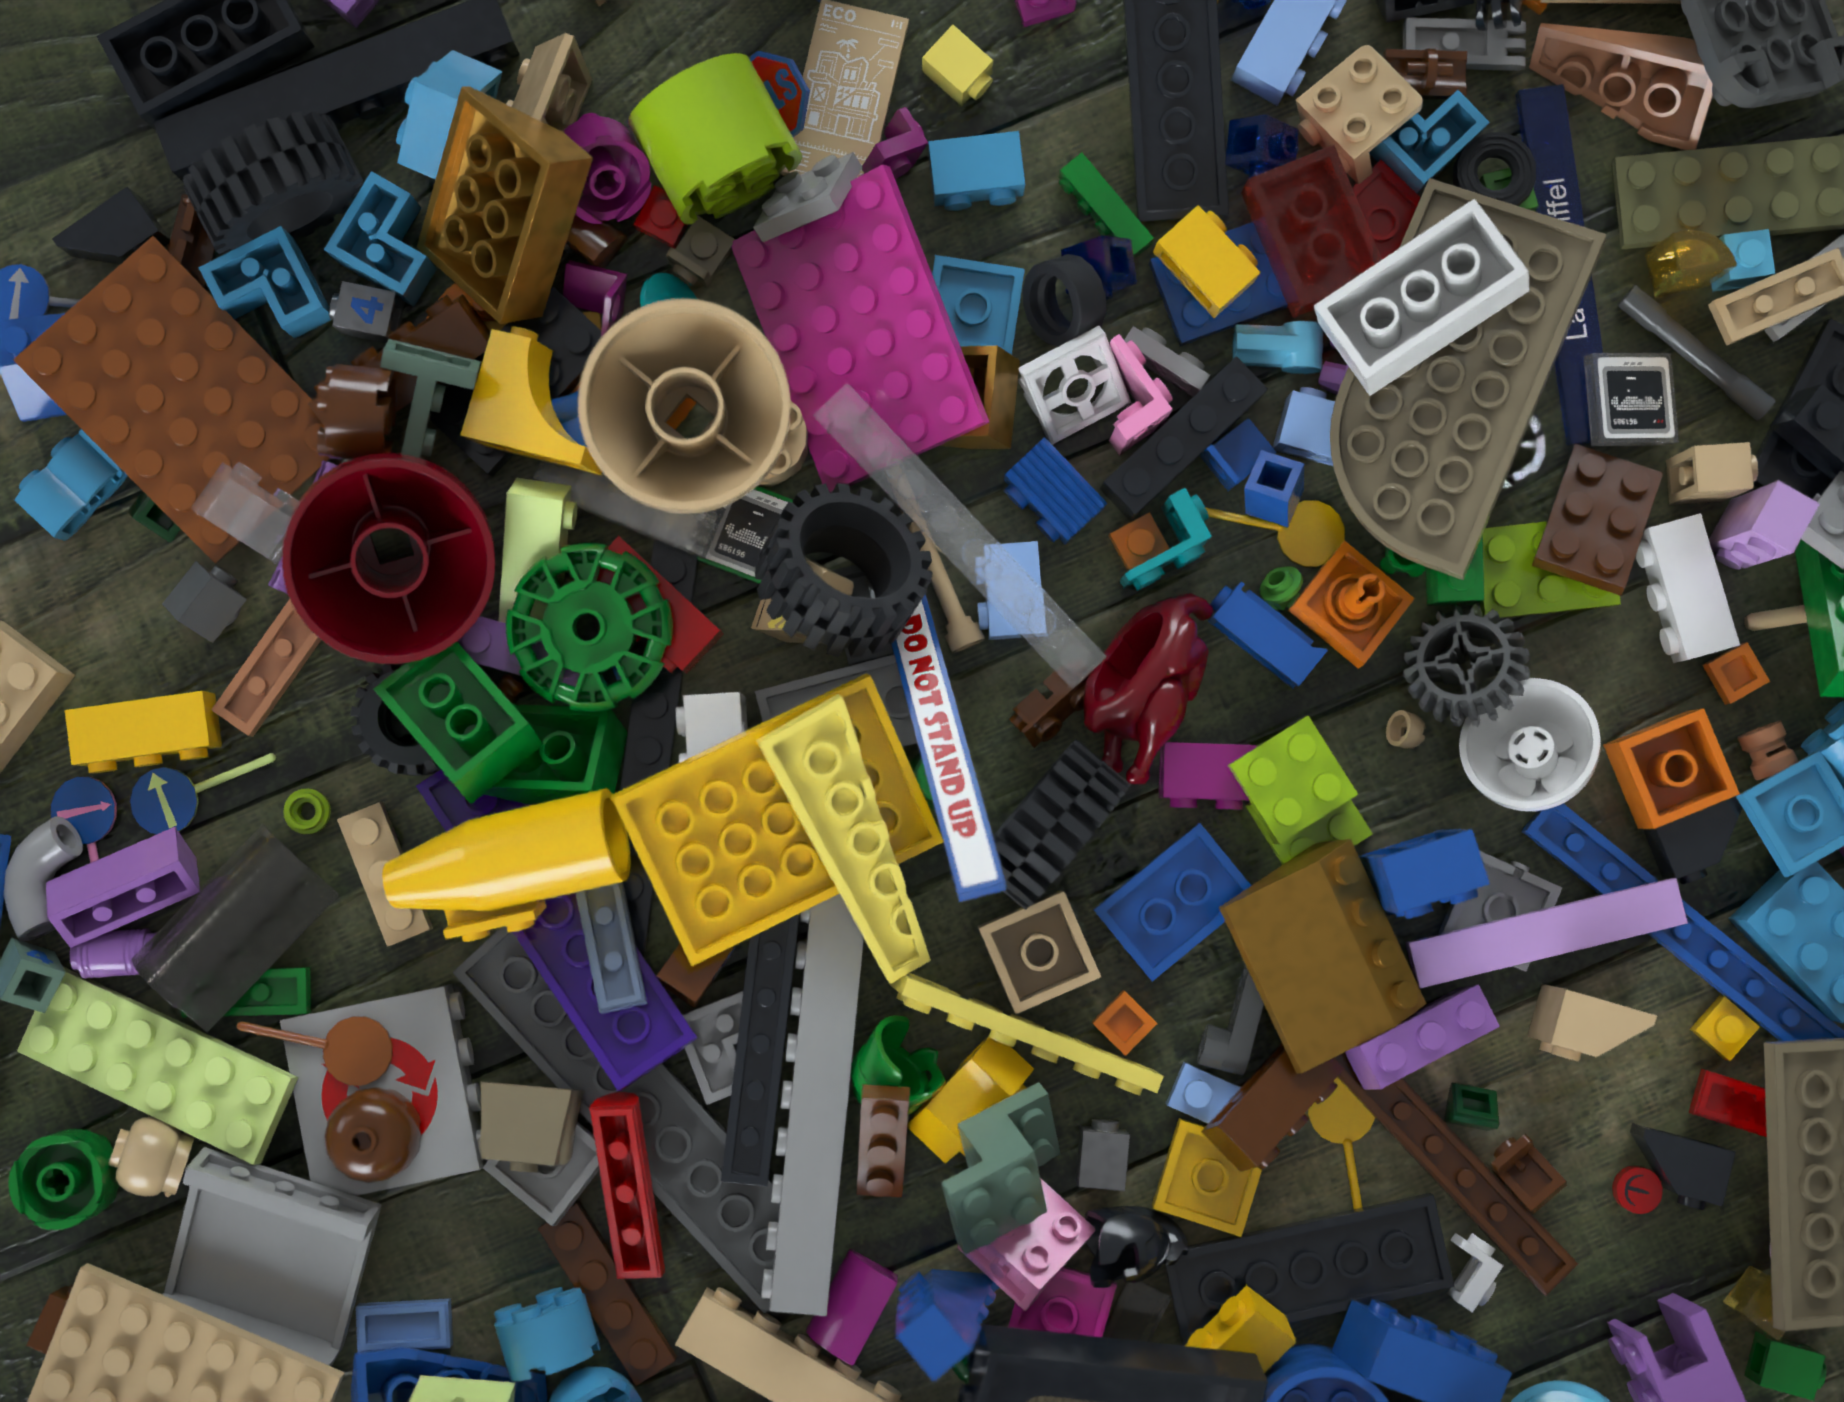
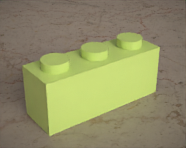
(534, 528)

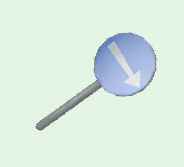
(26, 293)

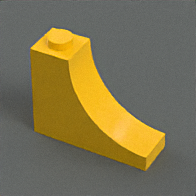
(514, 405)

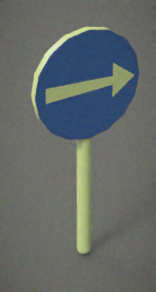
(170, 799)

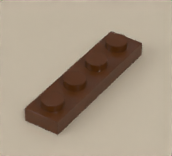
(610, 1300)

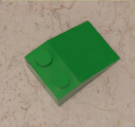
(460, 719)
(577, 757)

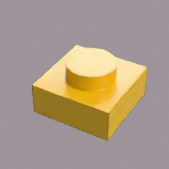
(1724, 1028)

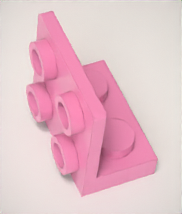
(1151, 398)
(1034, 1252)

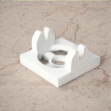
(1111, 398)

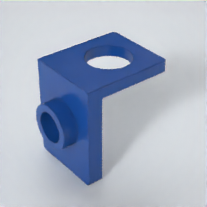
(1236, 454)

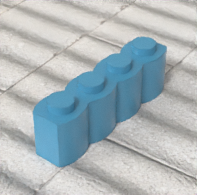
(70, 486)

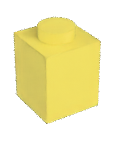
(958, 66)

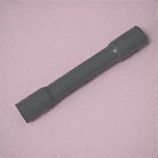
(1735, 385)

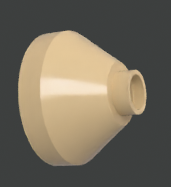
(646, 372)

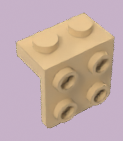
(1357, 109)

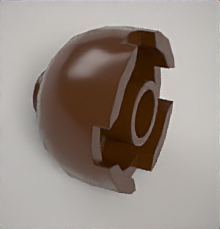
(373, 1134)

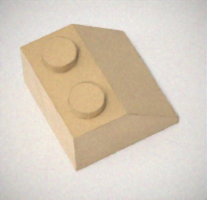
(1579, 1023)

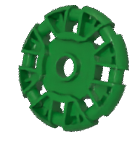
(616, 632)

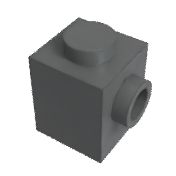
(205, 600)

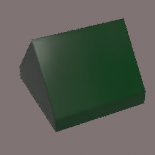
(1472, 1107)

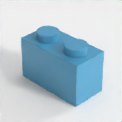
(976, 170)

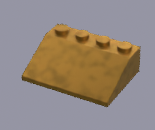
(503, 205)
(1322, 954)

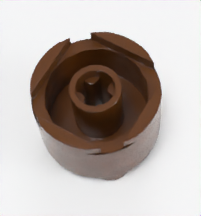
(358, 411)

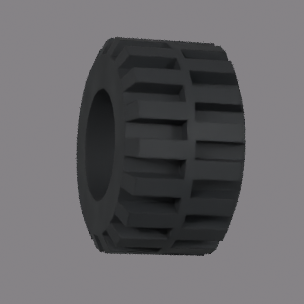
(377, 734)

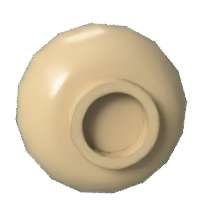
(151, 1157)

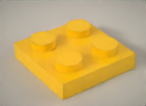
(1203, 1183)

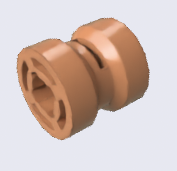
(1763, 740)

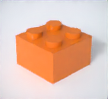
(1671, 769)

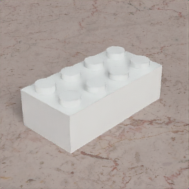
(1422, 297)

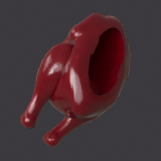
(1147, 681)

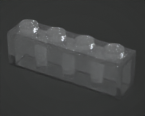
(601, 498)

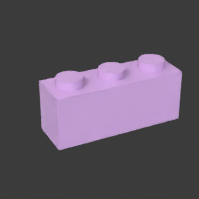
(1762, 525)

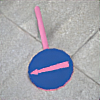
(88, 807)

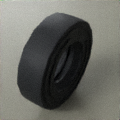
(1503, 147)

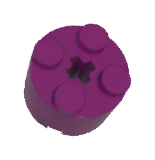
(618, 172)

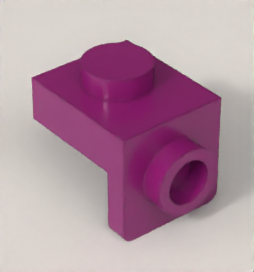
(902, 147)

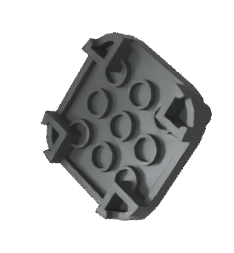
(1766, 49)

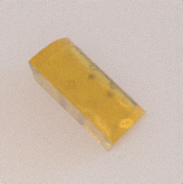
(1688, 262)

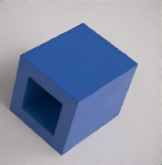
(1274, 488)

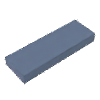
(611, 948)

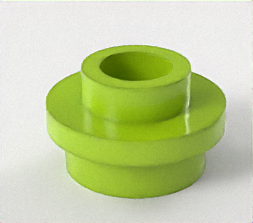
(293, 808)

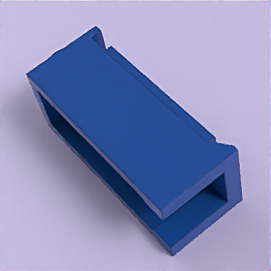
(1265, 634)

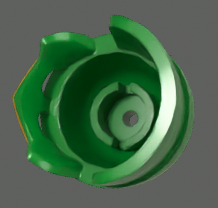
(887, 1064)

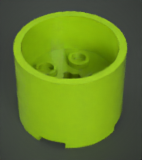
(714, 137)

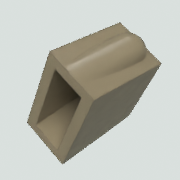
(528, 1124)

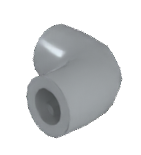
(30, 868)

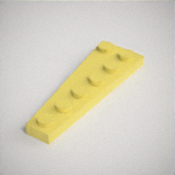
(835, 801)
(1089, 1060)

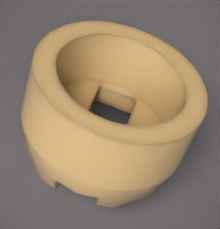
(1405, 720)

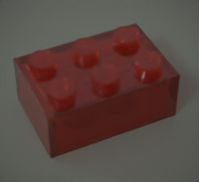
(1310, 227)

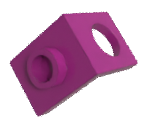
(596, 291)

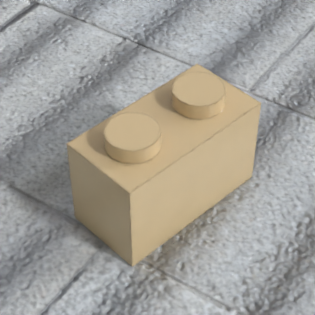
(1711, 473)

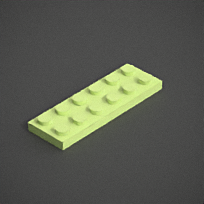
(160, 1066)

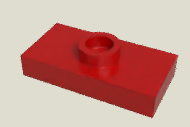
(1730, 1102)

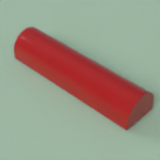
(627, 1186)

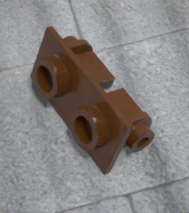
(189, 241)
(1042, 717)

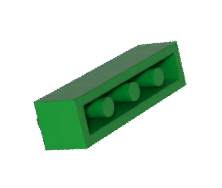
(1103, 204)

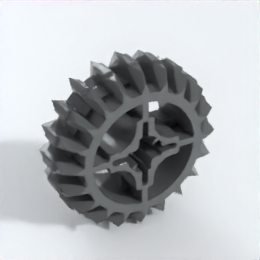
(1428, 667)

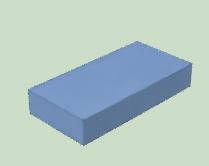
(404, 1324)

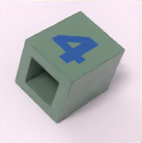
(29, 975)

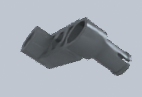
(1231, 1047)

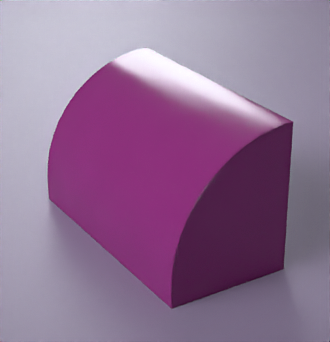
(853, 1306)

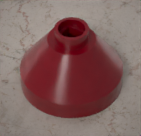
(399, 604)

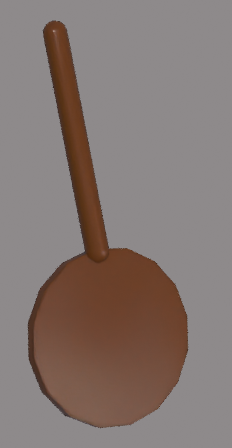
(353, 1051)

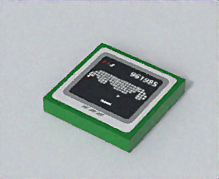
(744, 533)

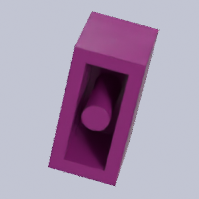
(1201, 773)

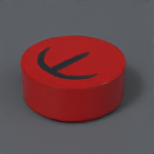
(1637, 1189)

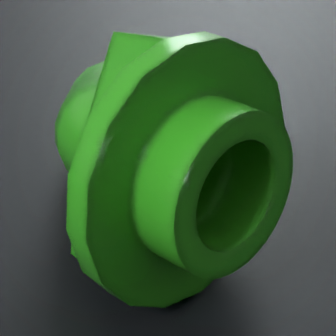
(1281, 587)

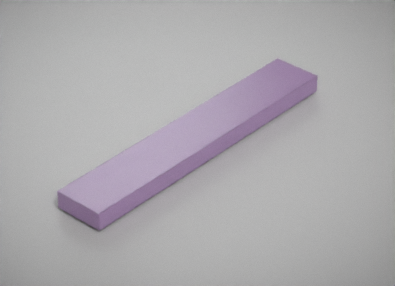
(1546, 932)

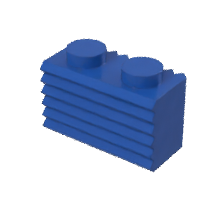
(1053, 492)

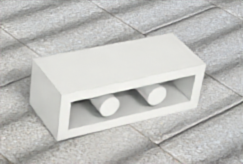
(1686, 589)

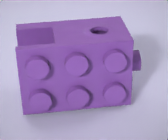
(1682, 1372)

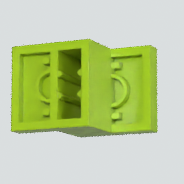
(1299, 792)

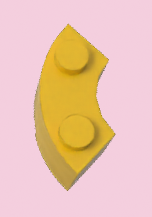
(982, 1080)

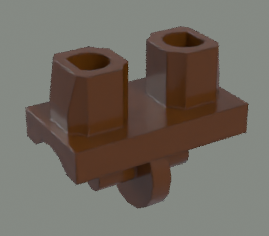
(1431, 71)

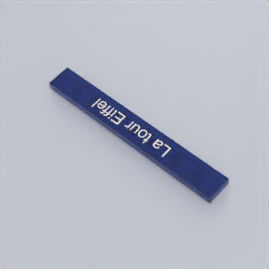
(1548, 136)

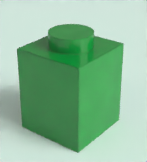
(1786, 1366)

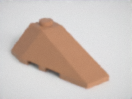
(1638, 77)

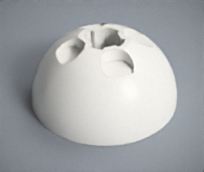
(1542, 721)

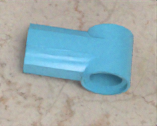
(1293, 347)

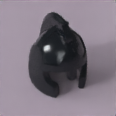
(1131, 1244)

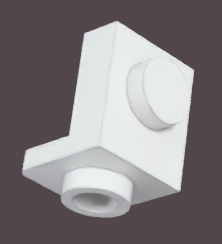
(1476, 1280)

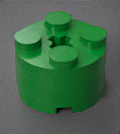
(59, 1204)

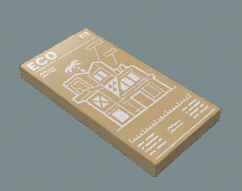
(849, 82)

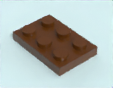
(1597, 519)

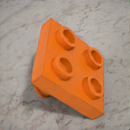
(1351, 604)

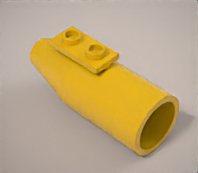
(508, 862)

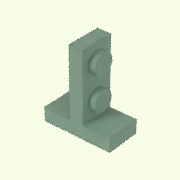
(428, 395)

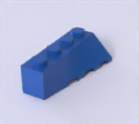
(942, 1316)

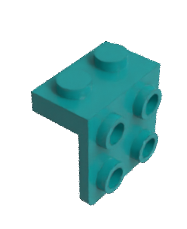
(1187, 520)

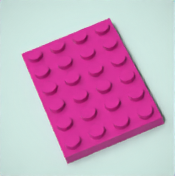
(863, 310)

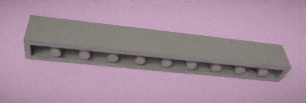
(816, 1111)

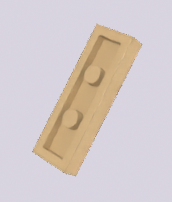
(1779, 297)
(371, 845)

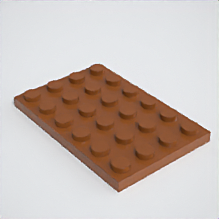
(174, 390)

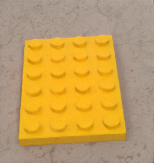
(729, 842)

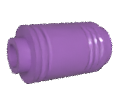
(109, 953)

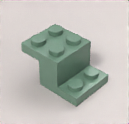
(1002, 1174)

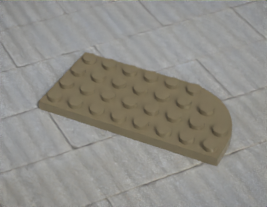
(1438, 441)

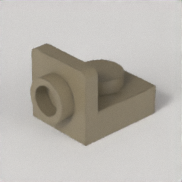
(700, 253)

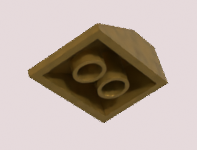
(996, 381)

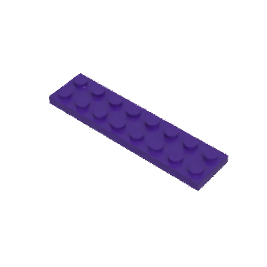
(623, 1041)

